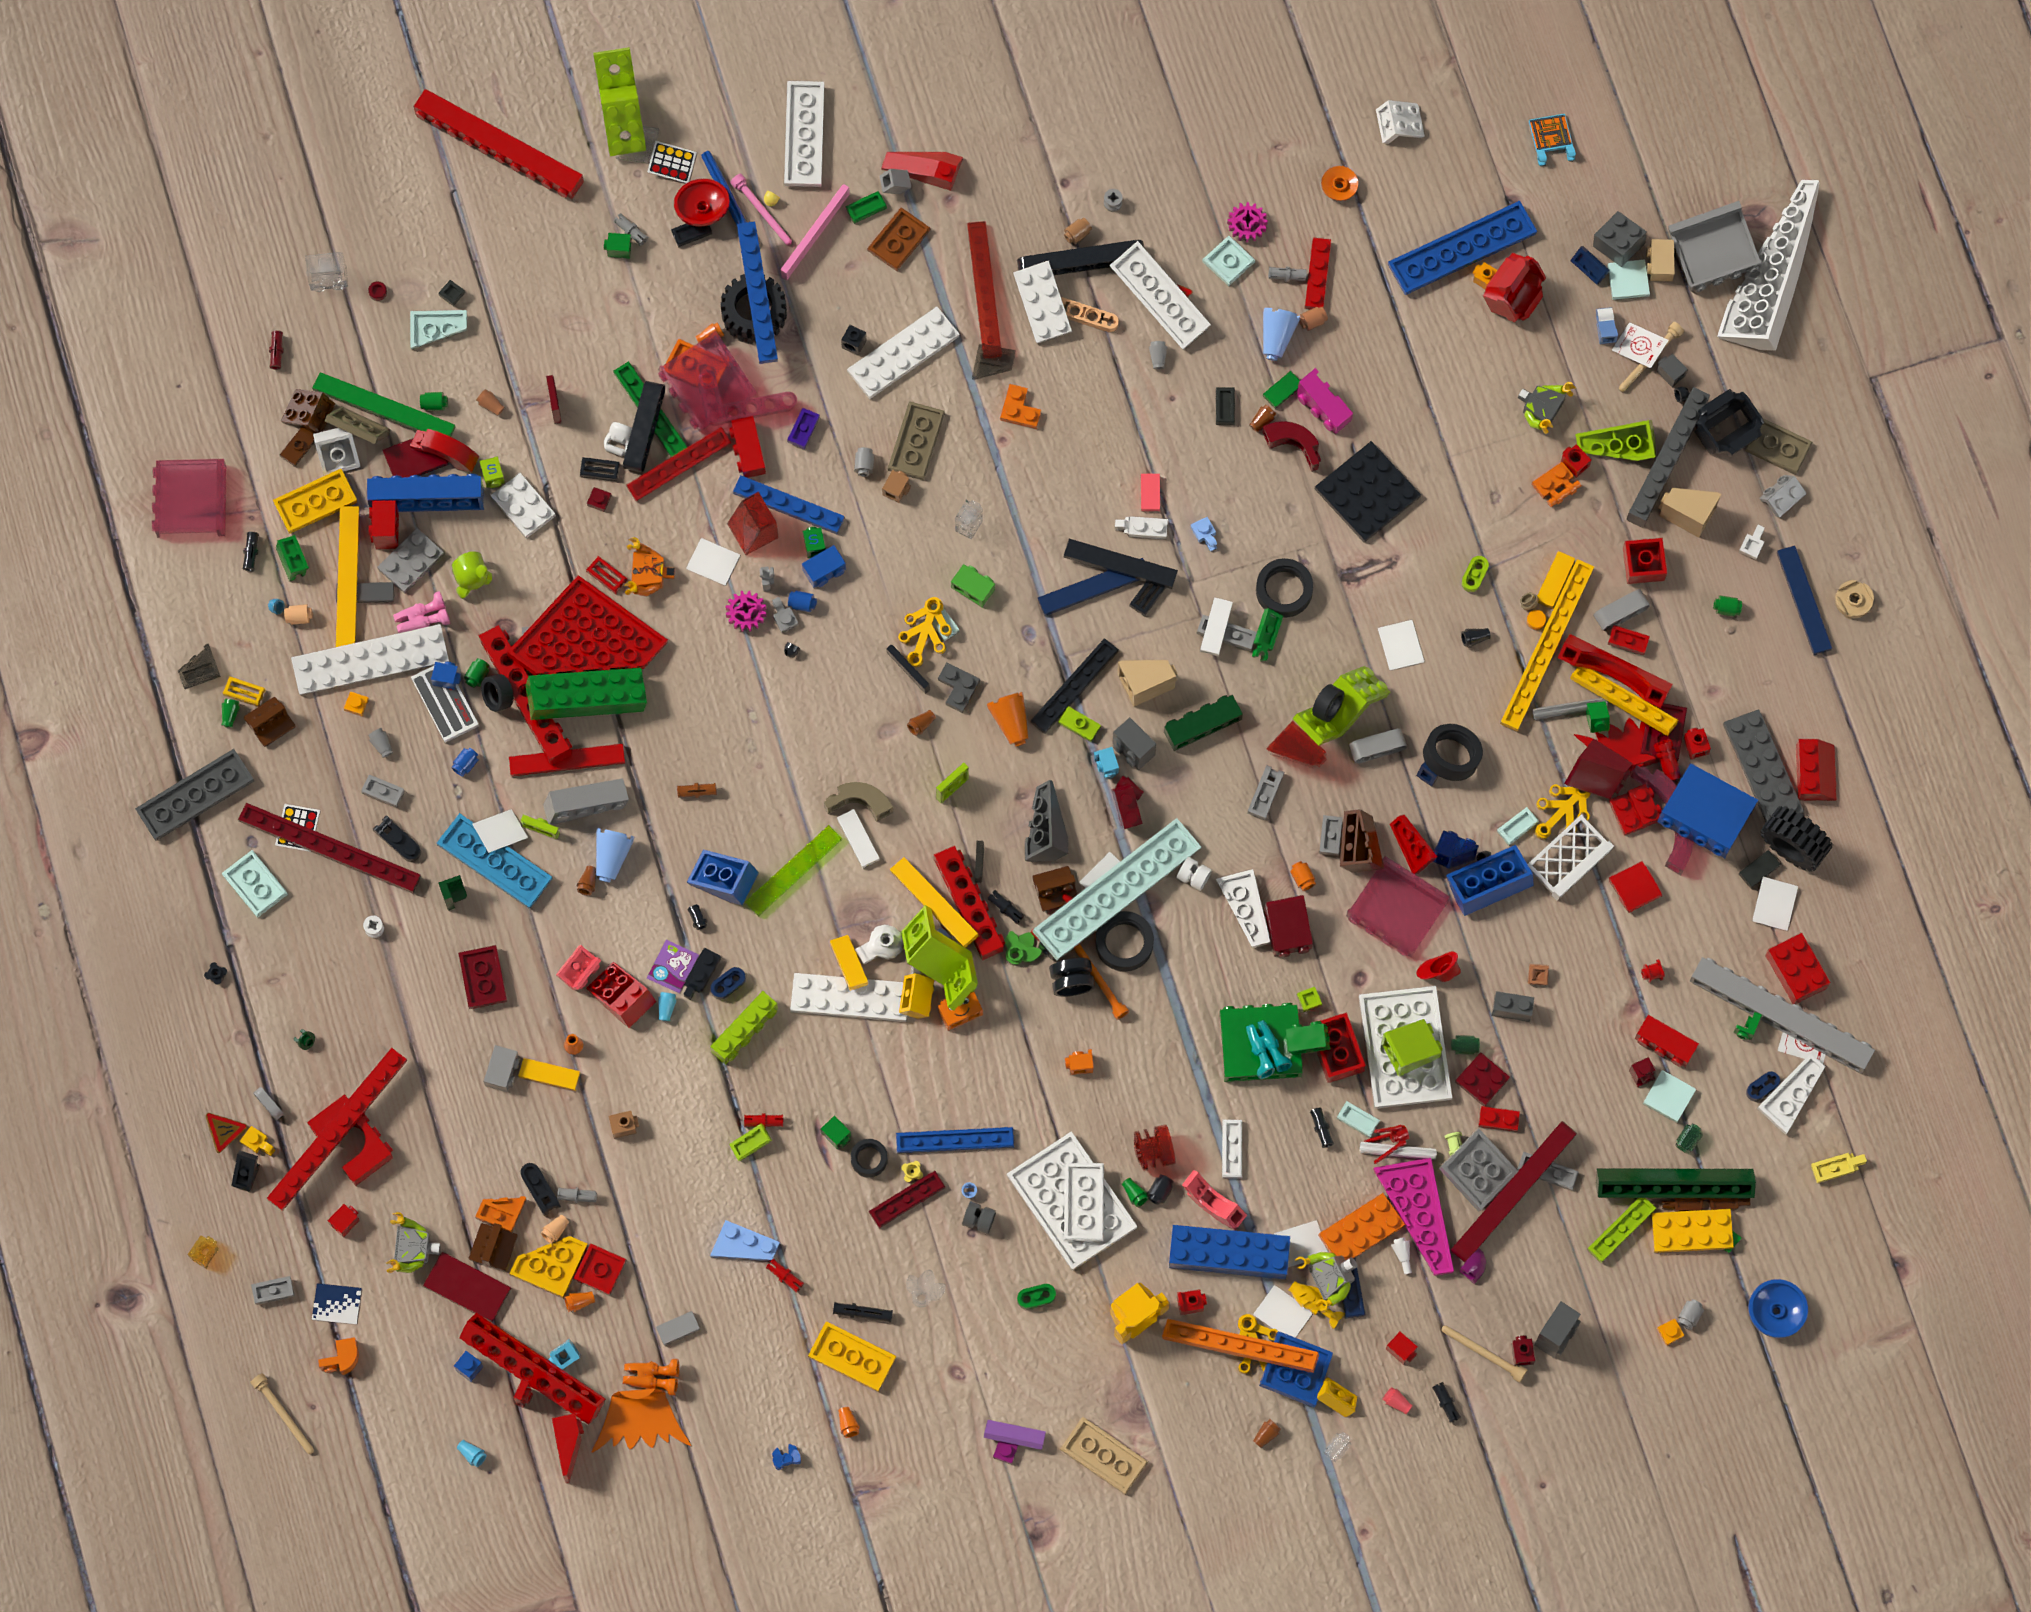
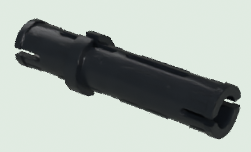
(885, 1315)

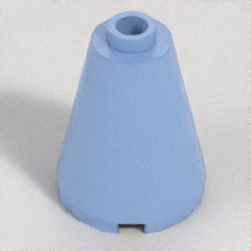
(1277, 331)
(610, 853)

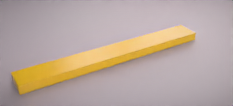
(347, 575)

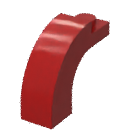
(448, 448)

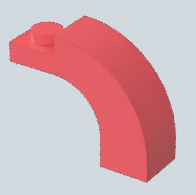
(1212, 1202)

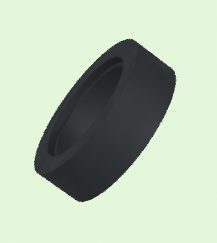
(1290, 566)
(1443, 768)
(1125, 964)

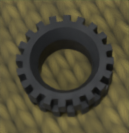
(744, 327)
(1796, 838)

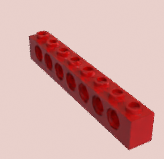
(554, 752)
(533, 1368)

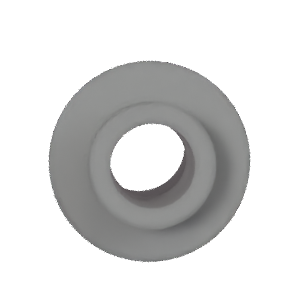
(864, 462)
(1690, 1314)

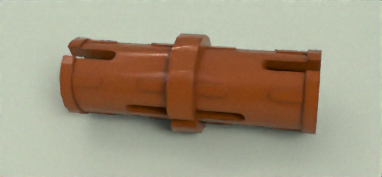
(701, 790)

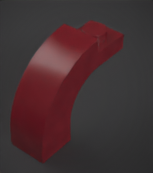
(1296, 435)

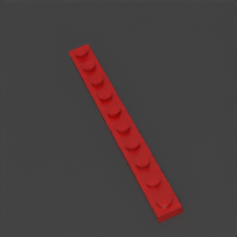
(336, 1129)

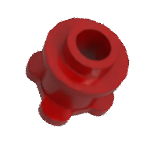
(1652, 971)

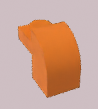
(346, 1360)

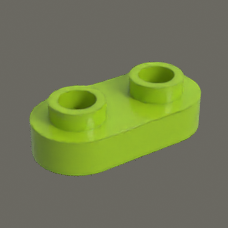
(1474, 574)

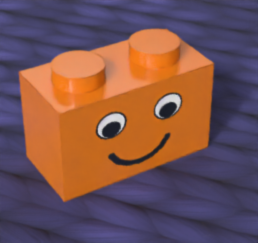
(962, 1014)

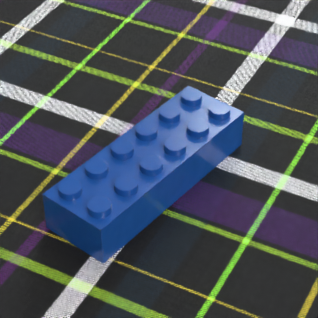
(428, 493)
(1229, 1252)

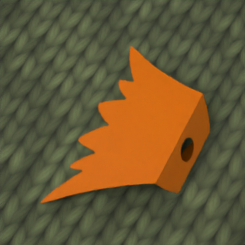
(637, 1415)

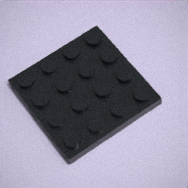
(1367, 491)

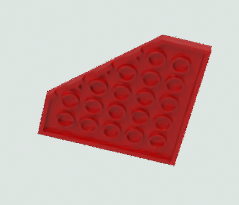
(586, 634)

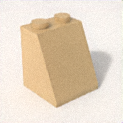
(1689, 508)
(1146, 678)

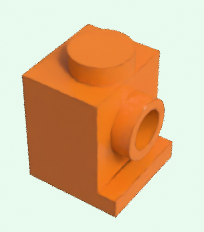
(1079, 1063)

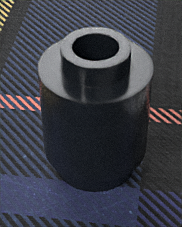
(1160, 1189)

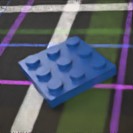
(1296, 1383)

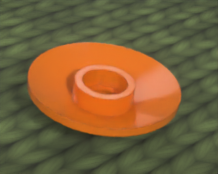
(1343, 176)

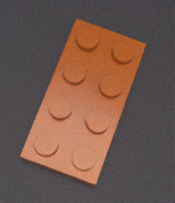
(1362, 1228)

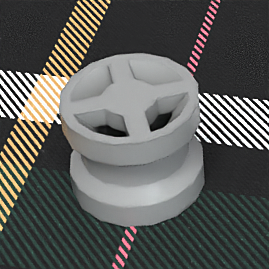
(1113, 205)

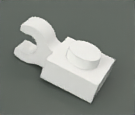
(1752, 544)

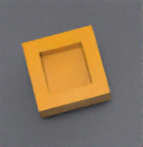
(356, 703)
(1670, 1331)

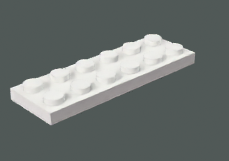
(804, 134)
(1160, 295)
(903, 352)
(832, 997)

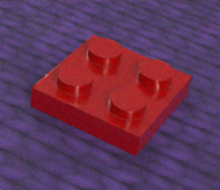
(600, 1269)

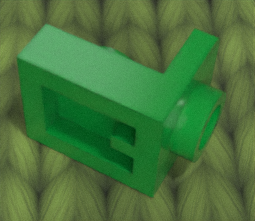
(1751, 1024)

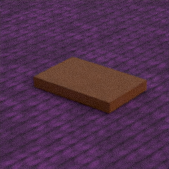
(898, 239)

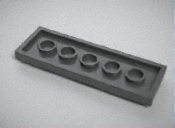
(1761, 763)
(194, 794)

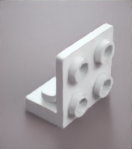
(1399, 119)

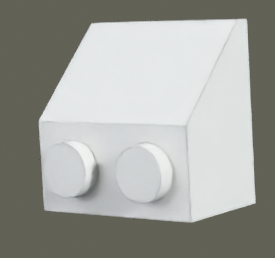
(336, 450)

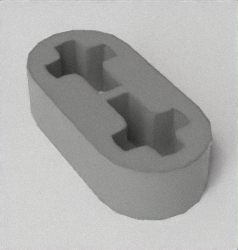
(268, 1103)

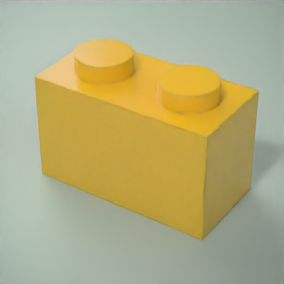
(916, 996)

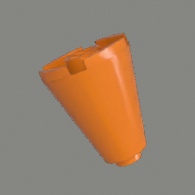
(1011, 717)

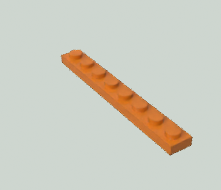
(1240, 1345)

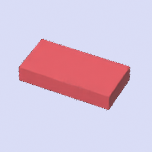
(1150, 492)

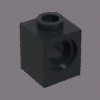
(854, 340)

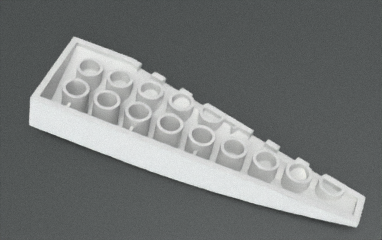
(1764, 298)

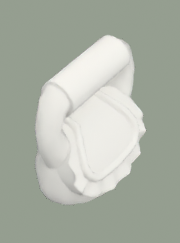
(619, 433)

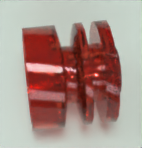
(1154, 1147)

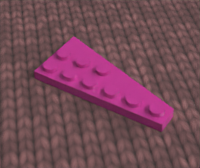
(1417, 1201)

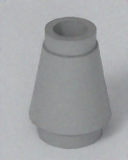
(1158, 354)
(380, 741)

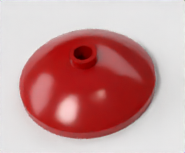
(701, 195)

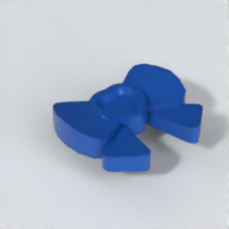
(786, 1459)

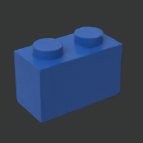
(824, 567)

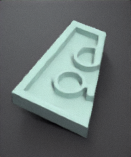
(435, 325)

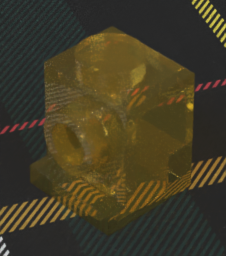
(196, 1252)

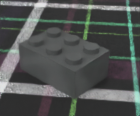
(1558, 1330)

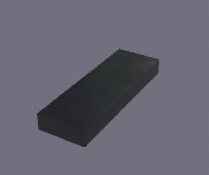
(908, 668)

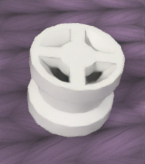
(375, 930)

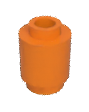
(1303, 876)

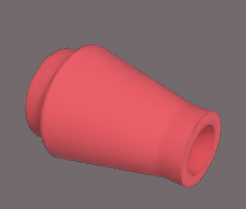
(1396, 1400)

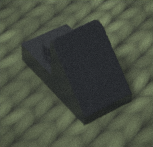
(245, 1171)

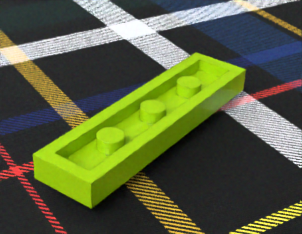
(1621, 1229)

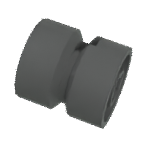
(985, 1219)

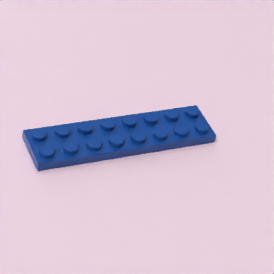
(1462, 247)

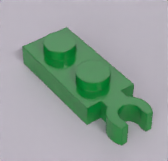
(1267, 633)

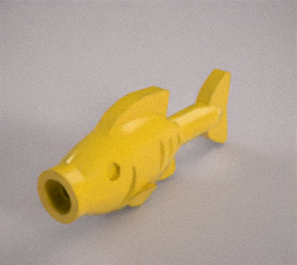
(1308, 1296)

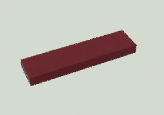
(906, 1199)

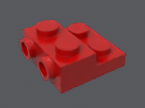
(1635, 809)

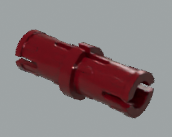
(276, 351)

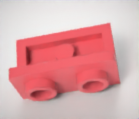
(578, 968)

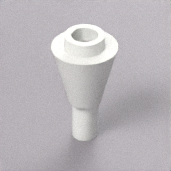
(1402, 1250)

